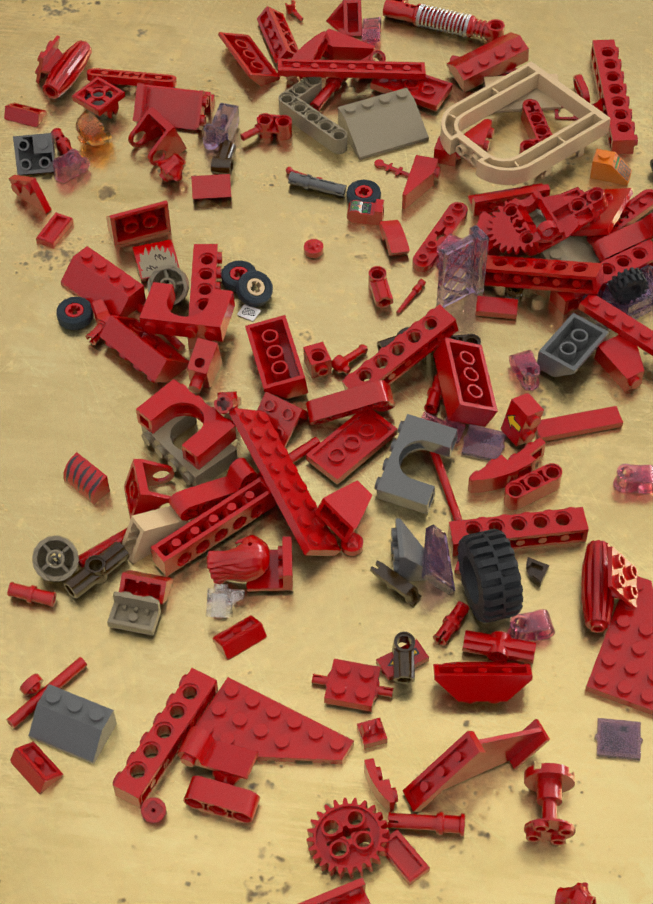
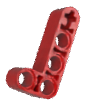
(534, 124)
(624, 238)
(352, 401)
(200, 498)

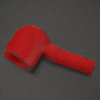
(291, 9)

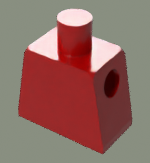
(203, 365)

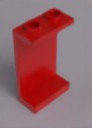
(178, 107)

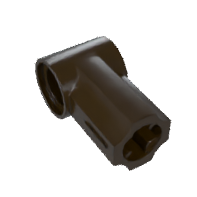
(223, 161)
(403, 658)

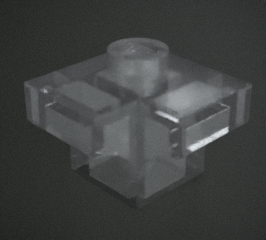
(221, 600)

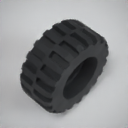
(490, 575)

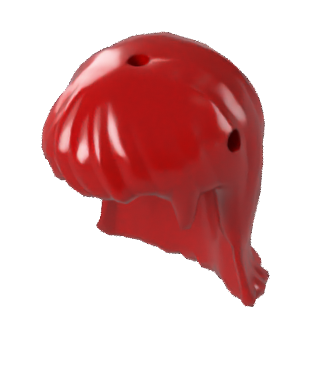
(241, 563)

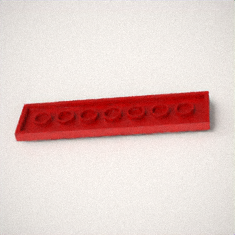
(284, 482)

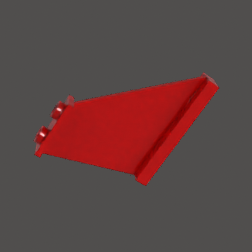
(472, 757)

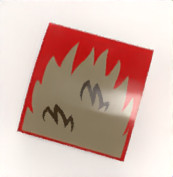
(154, 255)

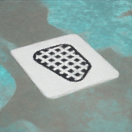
(248, 312)

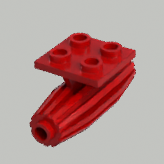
(61, 67)
(605, 577)

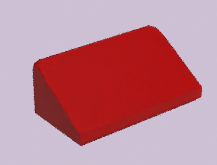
(24, 114)
(240, 637)
(35, 766)

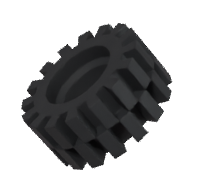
(628, 285)

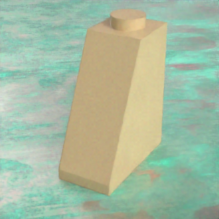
(148, 529)

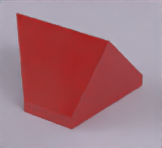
(348, 17)

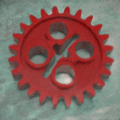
(356, 857)

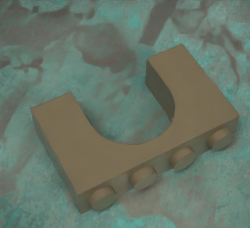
(163, 444)

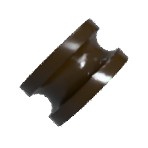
(512, 295)

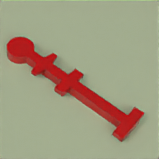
(380, 164)

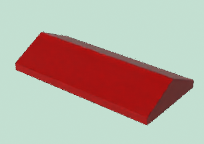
(250, 58)

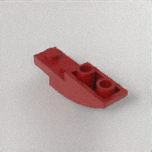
(501, 471)

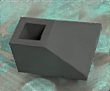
(34, 153)
(406, 553)

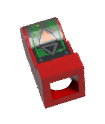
(366, 212)

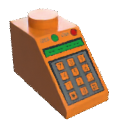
(610, 168)

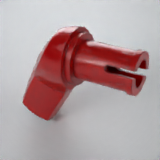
(101, 315)

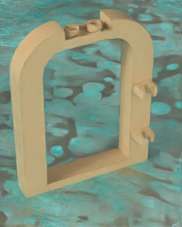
(539, 158)

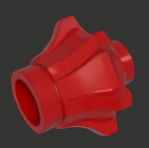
(171, 168)
(575, 895)

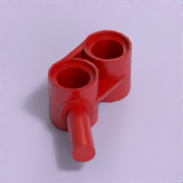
(269, 124)

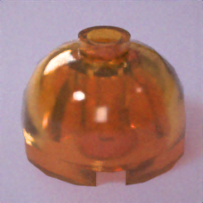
(91, 131)

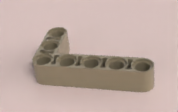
(296, 105)

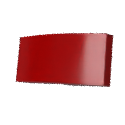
(394, 236)
(380, 788)

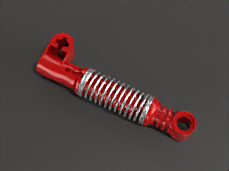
(441, 19)

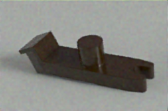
(396, 582)

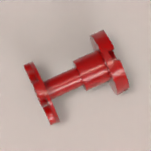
(549, 784)

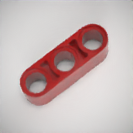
(532, 486)
(221, 799)

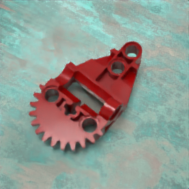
(563, 214)

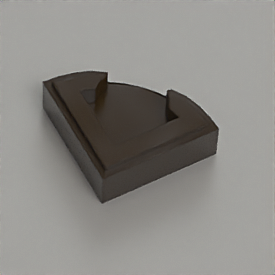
(536, 571)

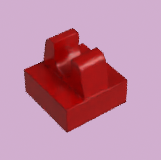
(372, 733)

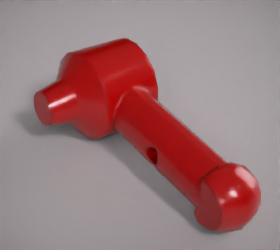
(341, 363)

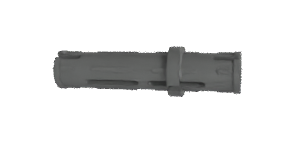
(310, 182)

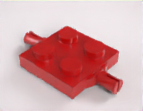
(352, 685)

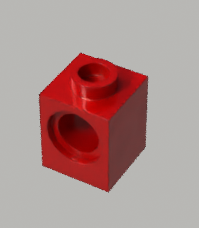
(317, 360)

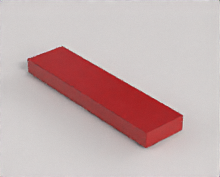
(579, 423)

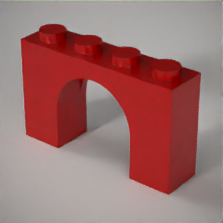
(208, 324)
(177, 401)

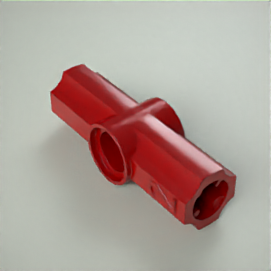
(227, 401)
(499, 646)

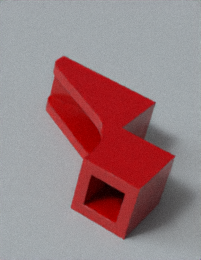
(478, 134)

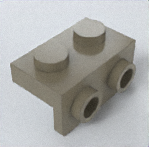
(134, 613)

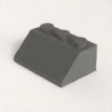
(570, 346)
(72, 724)

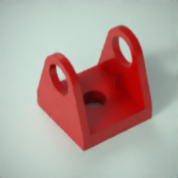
(154, 126)
(136, 486)

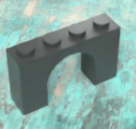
(413, 435)

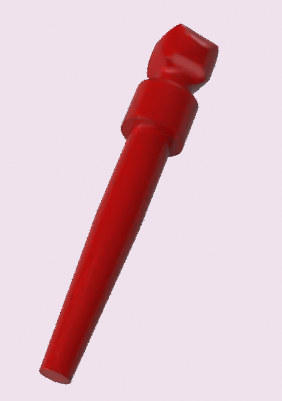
(415, 290)

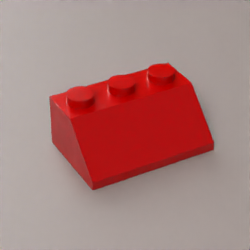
(139, 223)

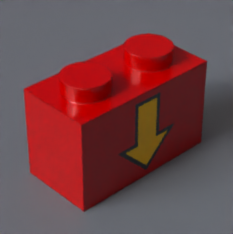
(522, 419)

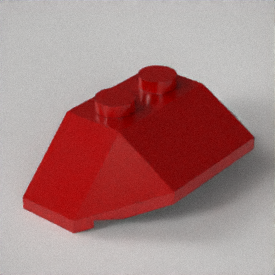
(482, 680)

